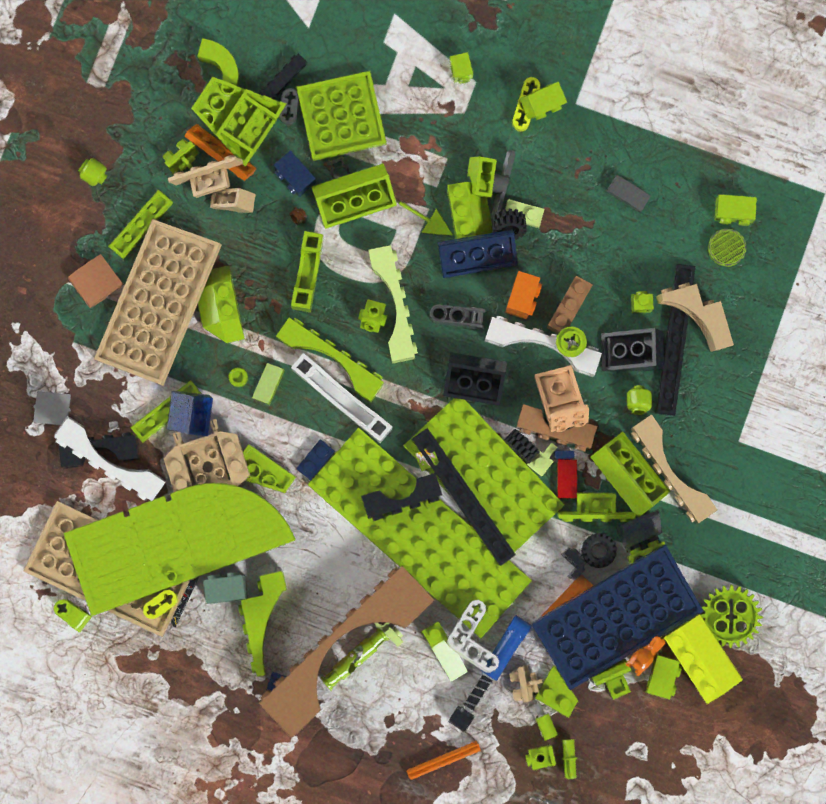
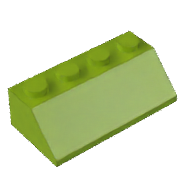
(354, 195)
(630, 474)

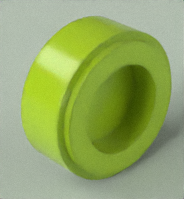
(238, 377)

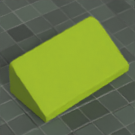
(268, 384)
(612, 672)

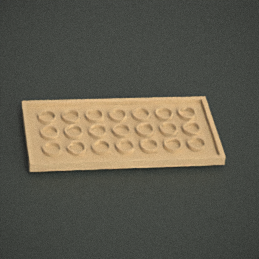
(157, 302)
(54, 565)

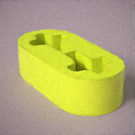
(163, 608)

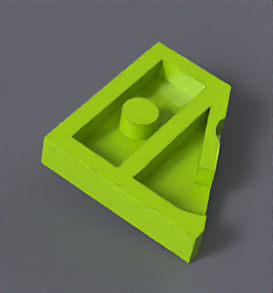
(556, 693)

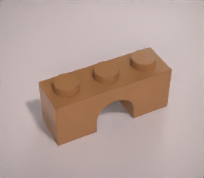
(569, 305)

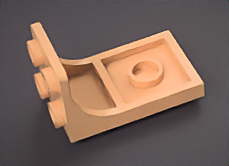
(561, 399)

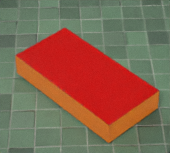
(567, 479)

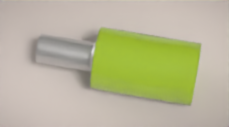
(545, 723)

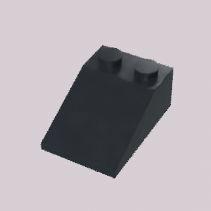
(633, 350)
(640, 529)

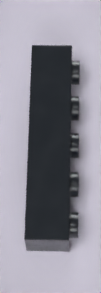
(284, 77)

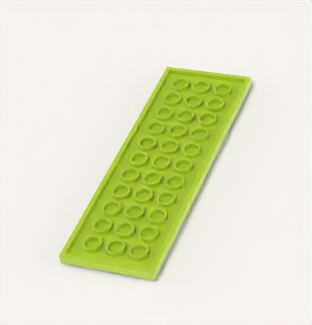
(427, 541)

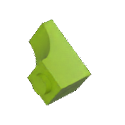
(482, 173)

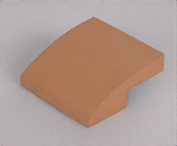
(95, 281)

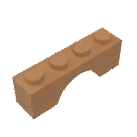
(532, 421)

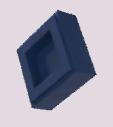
(564, 455)

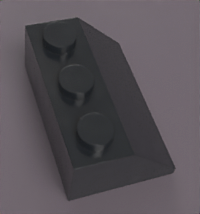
(475, 378)

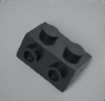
(574, 558)

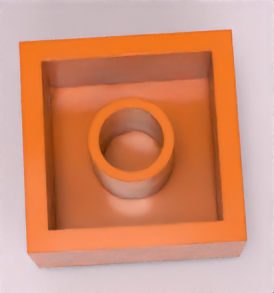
(523, 294)

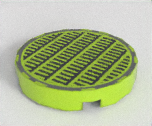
(727, 247)

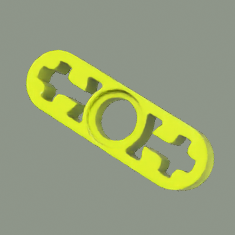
(525, 89)

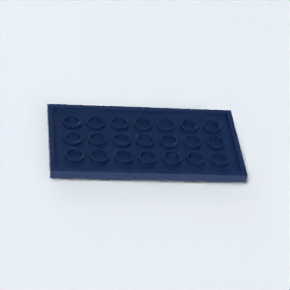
(617, 617)

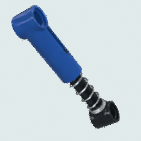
(503, 651)

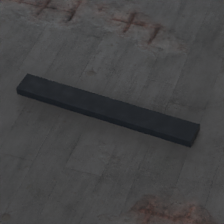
(674, 348)
(464, 498)

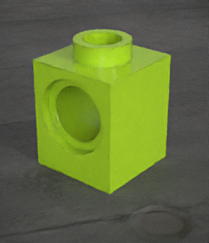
(461, 68)

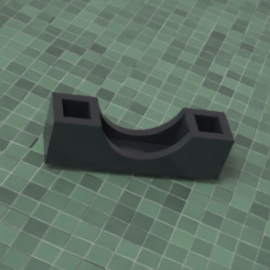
(124, 447)
(378, 504)

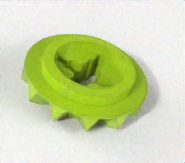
(573, 350)

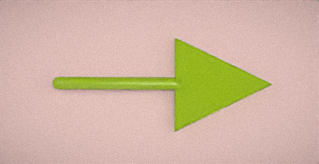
(435, 224)

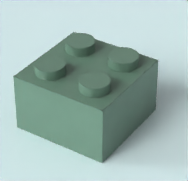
(225, 589)

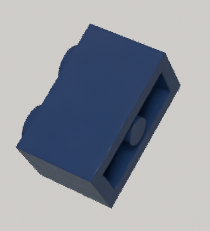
(294, 174)

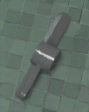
(501, 182)

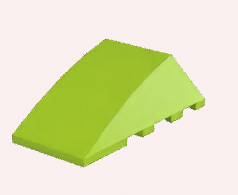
(237, 116)

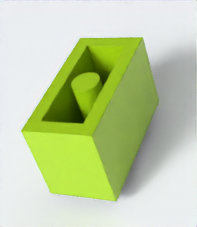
(543, 100)
(735, 209)
(663, 677)

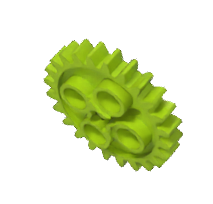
(749, 615)

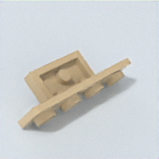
(207, 178)

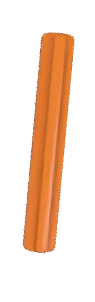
(443, 760)

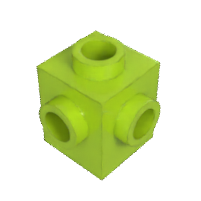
(372, 316)

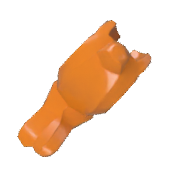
(644, 657)

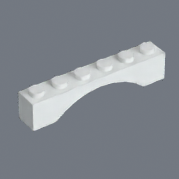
(505, 333)
(341, 398)
(143, 481)

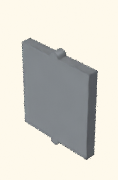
(51, 408)

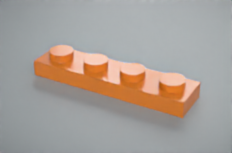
(217, 150)

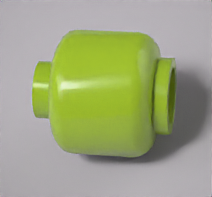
(93, 172)
(639, 400)

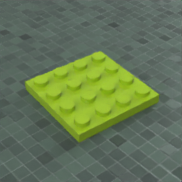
(341, 115)

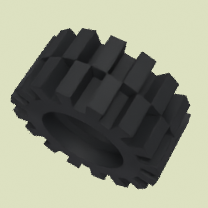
(510, 220)
(521, 446)
(587, 550)

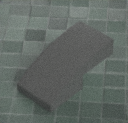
(628, 193)

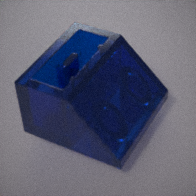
(190, 413)

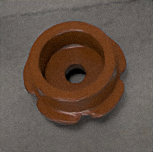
(298, 216)

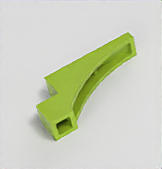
(257, 614)

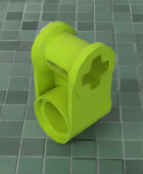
(74, 617)

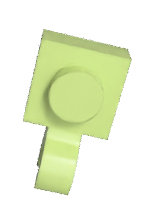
(542, 460)

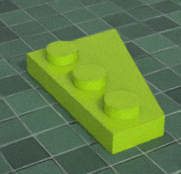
(266, 471)

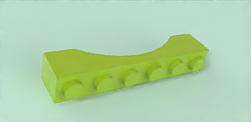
(297, 337)

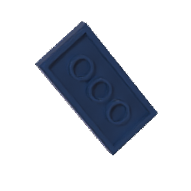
(477, 253)

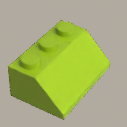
(468, 211)

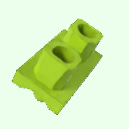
(182, 158)

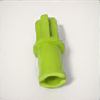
(569, 758)

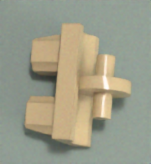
(528, 684)

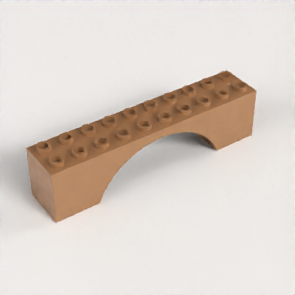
(295, 697)

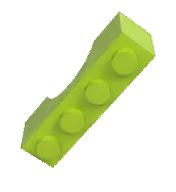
(308, 271)

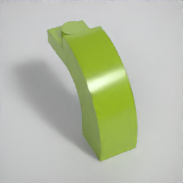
(217, 55)

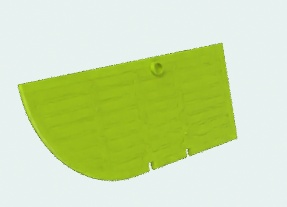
(172, 542)

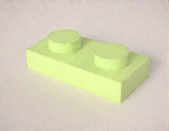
(532, 213)

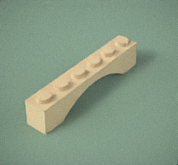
(696, 503)

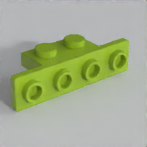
(596, 506)

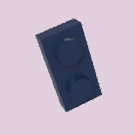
(315, 460)

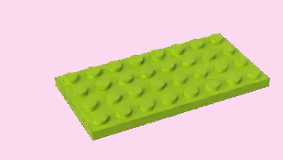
(493, 471)

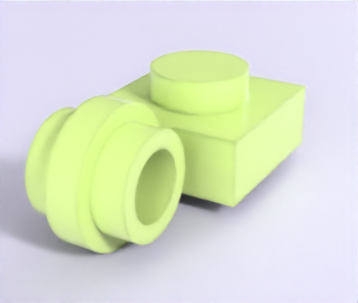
(393, 634)

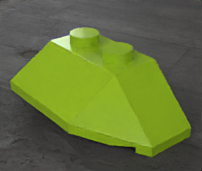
(220, 308)

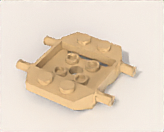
(205, 450)

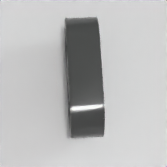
(293, 107)

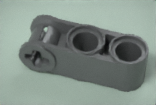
(468, 314)

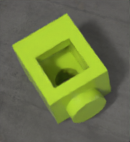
(642, 302)
(546, 751)

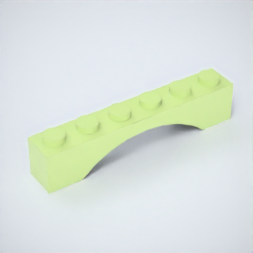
(384, 266)

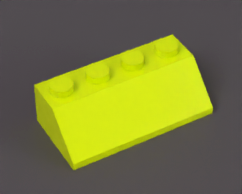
(703, 658)

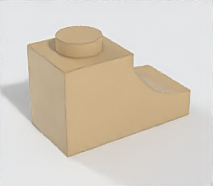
(233, 200)

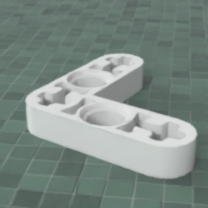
(466, 643)

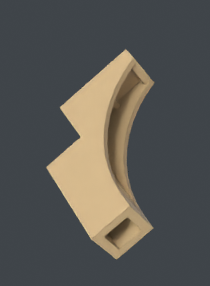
(708, 316)

